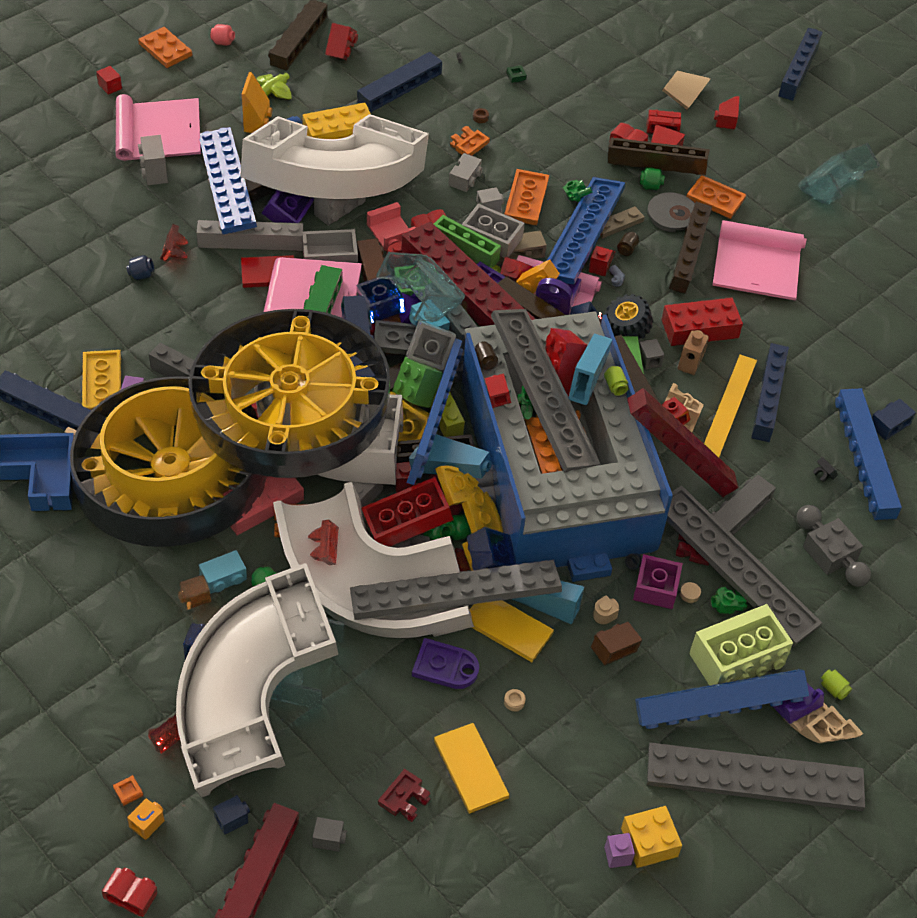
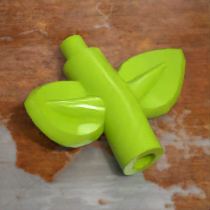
(275, 85)

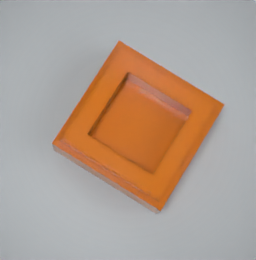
(128, 790)

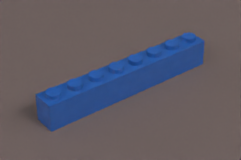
(868, 454)
(722, 697)

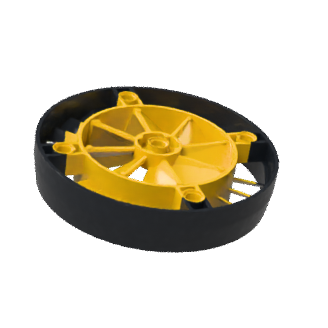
(306, 367)
(189, 479)

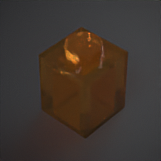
(194, 592)

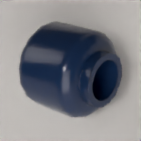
(140, 267)

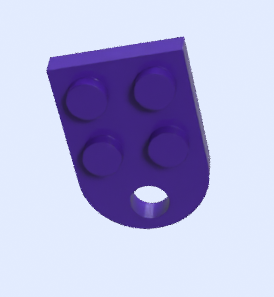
(556, 294)
(444, 665)

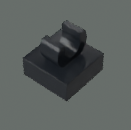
(826, 468)

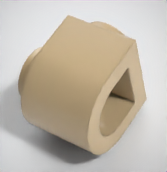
(605, 610)

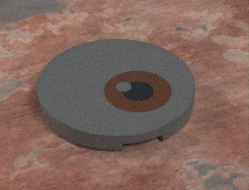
(670, 211)

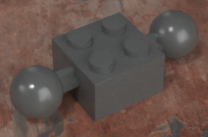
(833, 546)

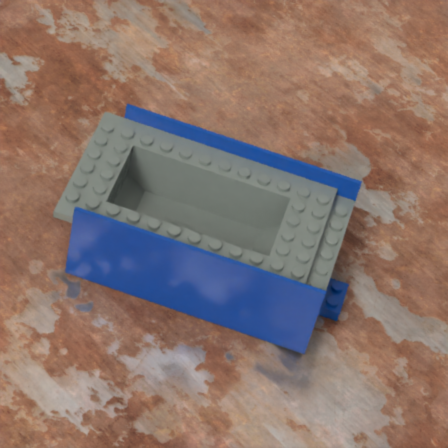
(577, 514)

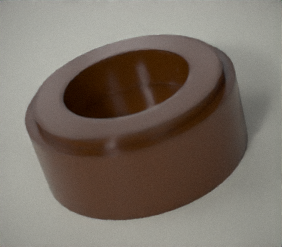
(480, 115)

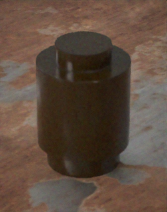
(628, 243)
(486, 355)

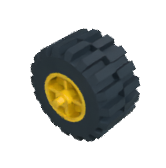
(630, 316)

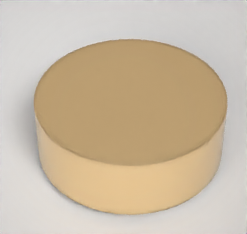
(690, 592)
(514, 700)

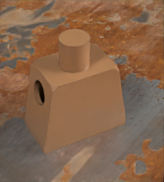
(696, 345)

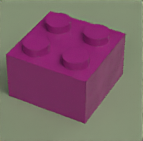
(657, 581)

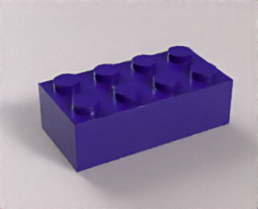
(287, 207)

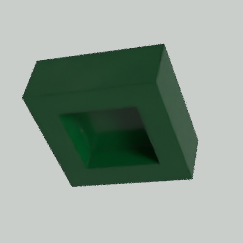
(516, 73)

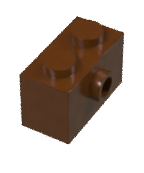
(616, 643)

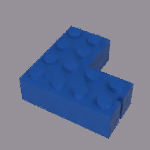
(44, 462)

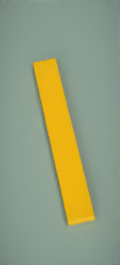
(730, 404)

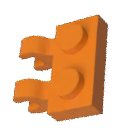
(472, 141)

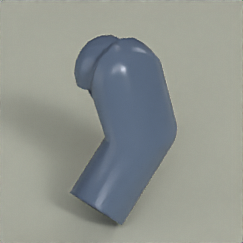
(618, 278)

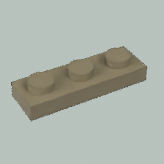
(622, 221)

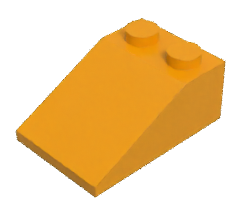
(254, 105)

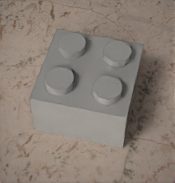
(153, 160)
(431, 345)

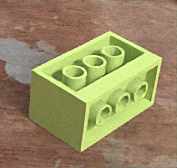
(741, 647)

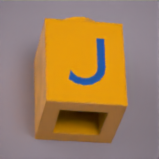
(146, 818)

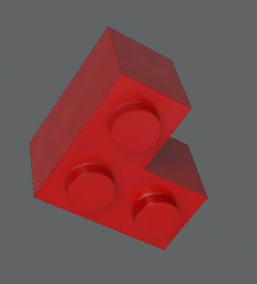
(340, 40)

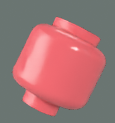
(222, 34)

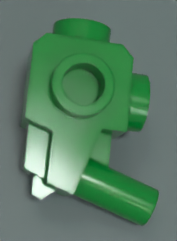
(576, 190)
(525, 404)
(727, 602)

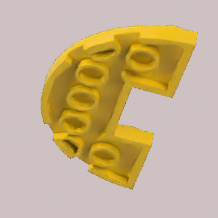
(477, 505)

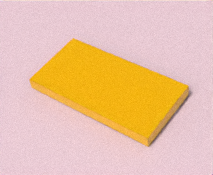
(100, 376)
(511, 628)
(471, 768)

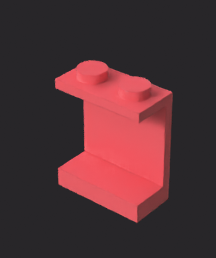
(387, 224)

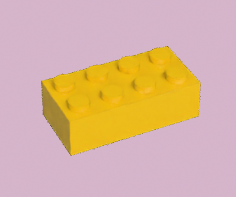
(335, 122)

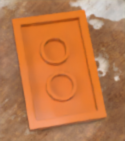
(165, 47)
(719, 196)

